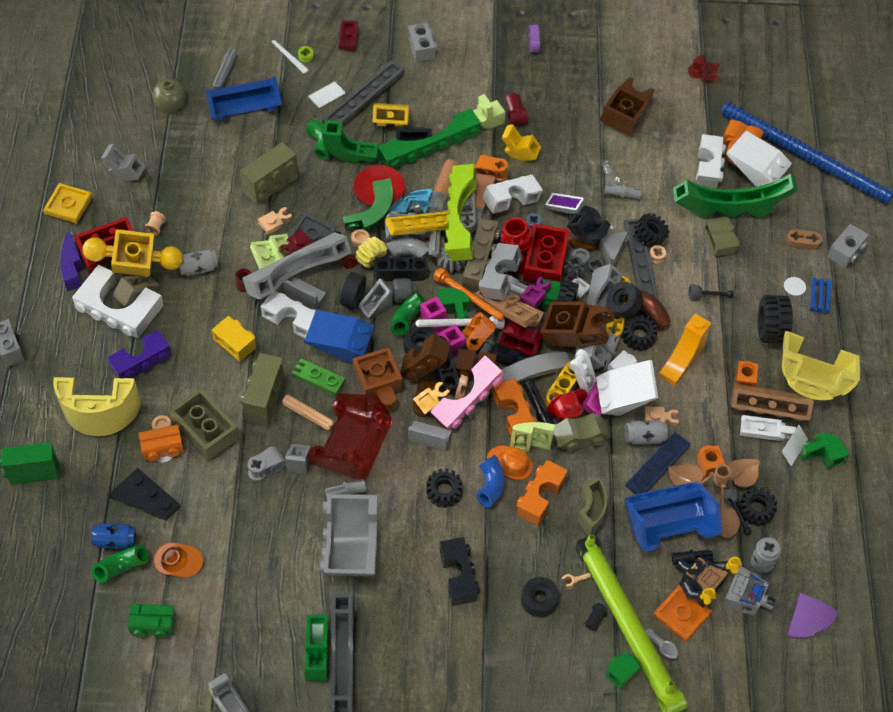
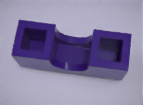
(128, 366)

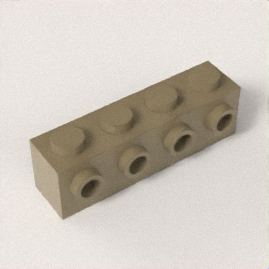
(484, 245)

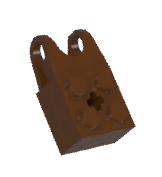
(626, 107)
(575, 324)

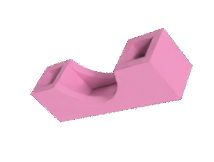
(451, 412)

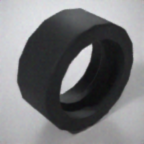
(353, 290)

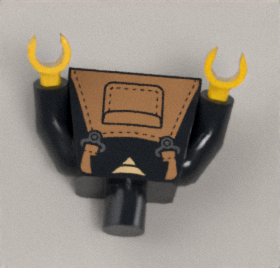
(705, 577)

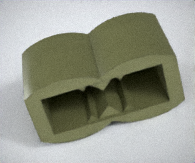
(721, 236)

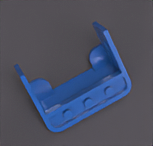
(243, 98)

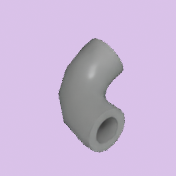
(408, 247)

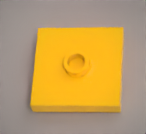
(68, 203)

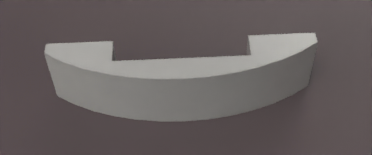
(536, 366)

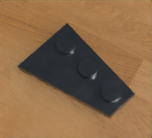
(146, 495)

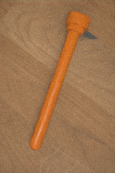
(443, 277)

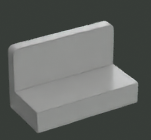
(304, 293)
(429, 435)

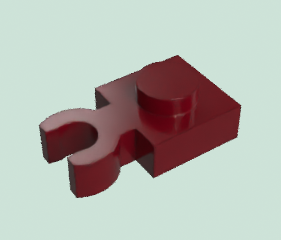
(295, 242)

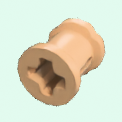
(155, 223)

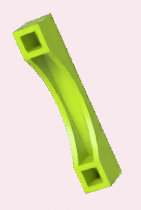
(463, 184)

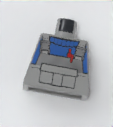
(748, 593)

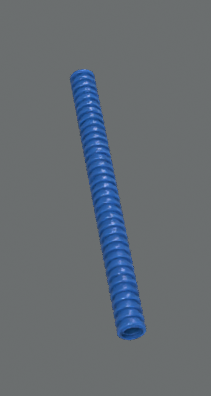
(810, 154)

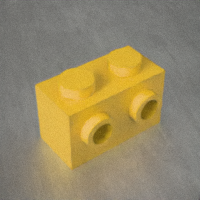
(391, 113)
(234, 338)

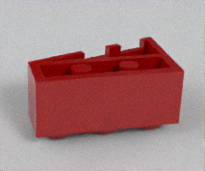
(104, 232)

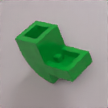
(455, 302)
(828, 447)

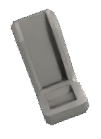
(226, 695)

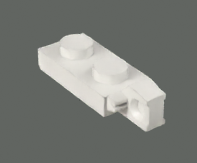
(765, 428)

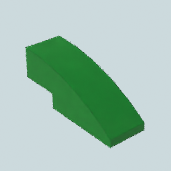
(316, 648)

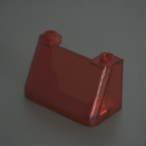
(355, 436)

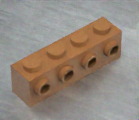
(771, 401)

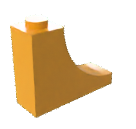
(687, 349)

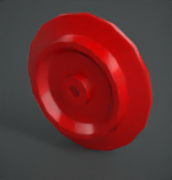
(364, 183)

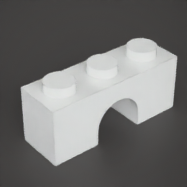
(710, 149)
(499, 195)
(280, 306)

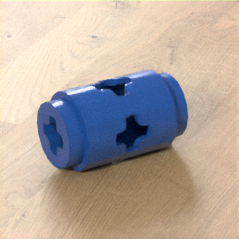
(123, 537)

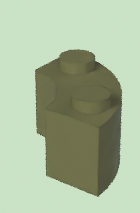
(581, 432)
(595, 502)

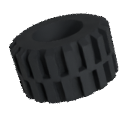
(774, 318)

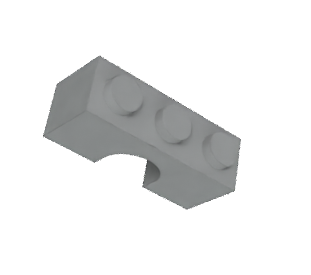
(503, 259)

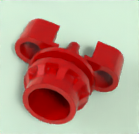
(519, 233)

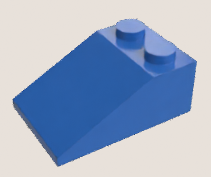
(339, 335)

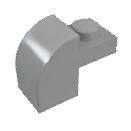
(123, 166)

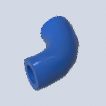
(494, 482)

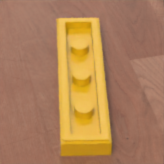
(417, 223)

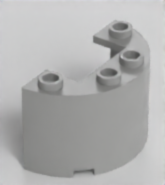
(350, 535)

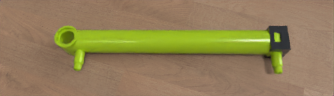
(669, 697)

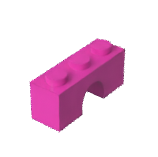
(435, 310)

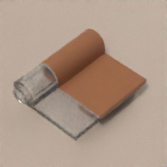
(440, 195)

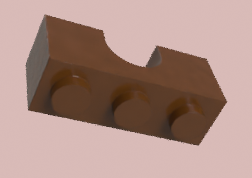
(420, 363)

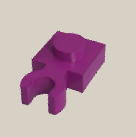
(535, 294)

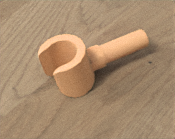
(574, 579)

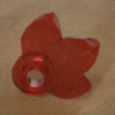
(703, 69)

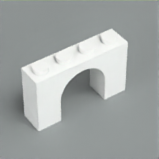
(130, 320)

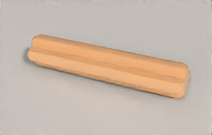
(308, 412)

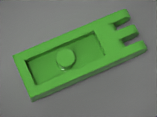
(318, 377)

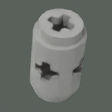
(206, 261)
(646, 432)
(765, 555)

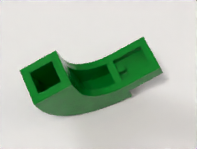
(346, 148)
(377, 212)

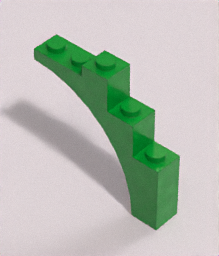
(732, 202)

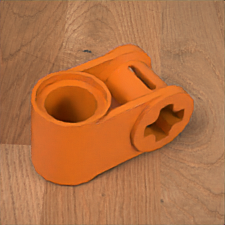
(492, 166)
(478, 330)

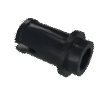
(599, 611)

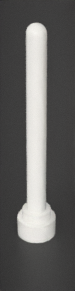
(450, 322)

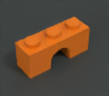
(510, 395)
(548, 478)

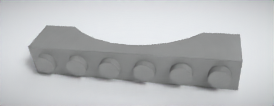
(272, 276)
(602, 281)

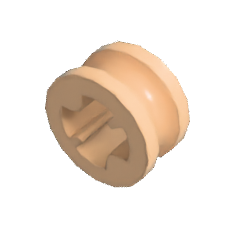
(660, 258)

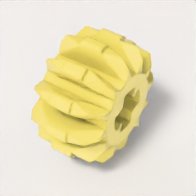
(370, 251)

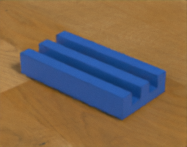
(821, 283)

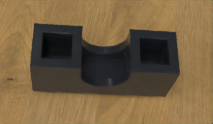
(455, 554)

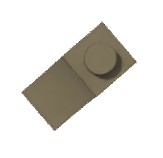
(131, 287)

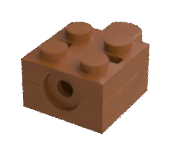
(378, 376)

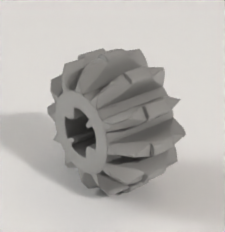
(444, 261)

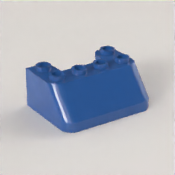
(671, 513)

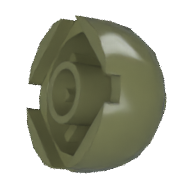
(169, 95)

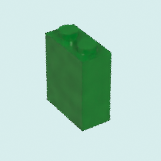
(30, 463)

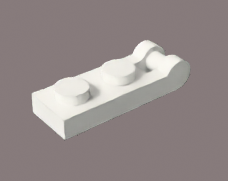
(583, 370)

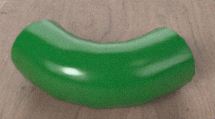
(315, 129)
(406, 313)
(120, 563)

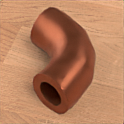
(654, 309)

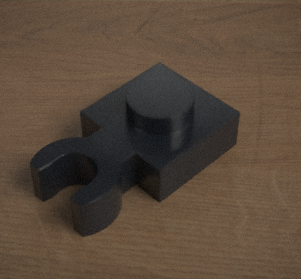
(507, 355)

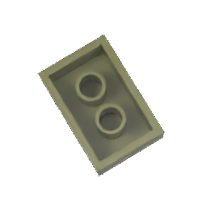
(269, 173)
(263, 389)
(204, 424)

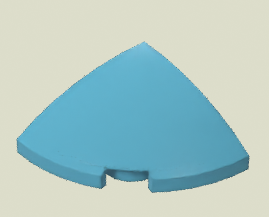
(421, 196)

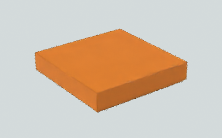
(681, 615)

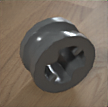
(592, 262)

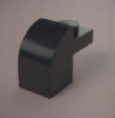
(588, 229)

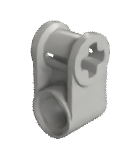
(266, 463)

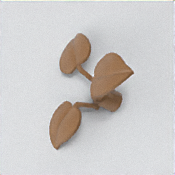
(742, 472)

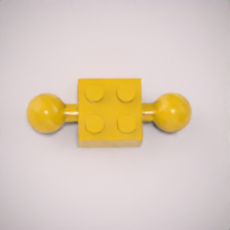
(132, 253)

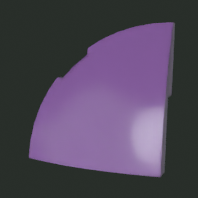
(810, 617)

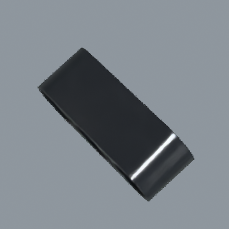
(412, 268)
(447, 373)

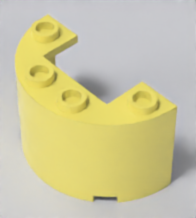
(817, 378)
(99, 413)

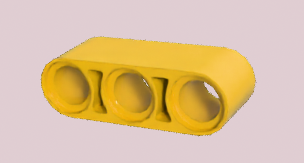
(564, 379)

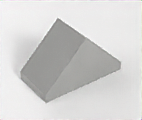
(611, 247)
(377, 300)
(297, 458)

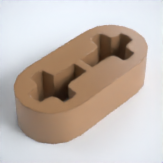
(804, 239)

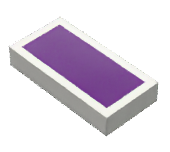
(565, 203)

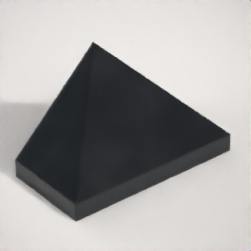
(413, 133)

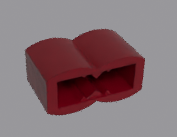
(524, 339)

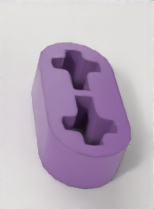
(534, 40)

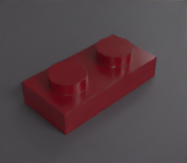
(348, 35)

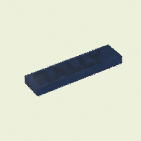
(658, 464)

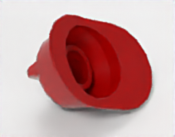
(567, 404)

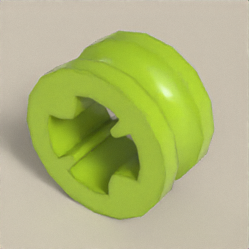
(305, 49)

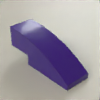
(70, 263)

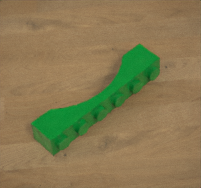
(399, 153)

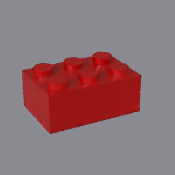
(546, 254)

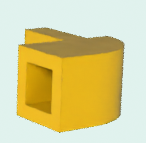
(520, 148)

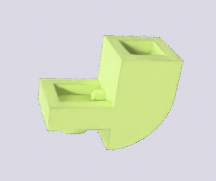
(489, 113)

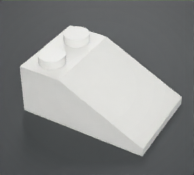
(758, 159)
(627, 388)

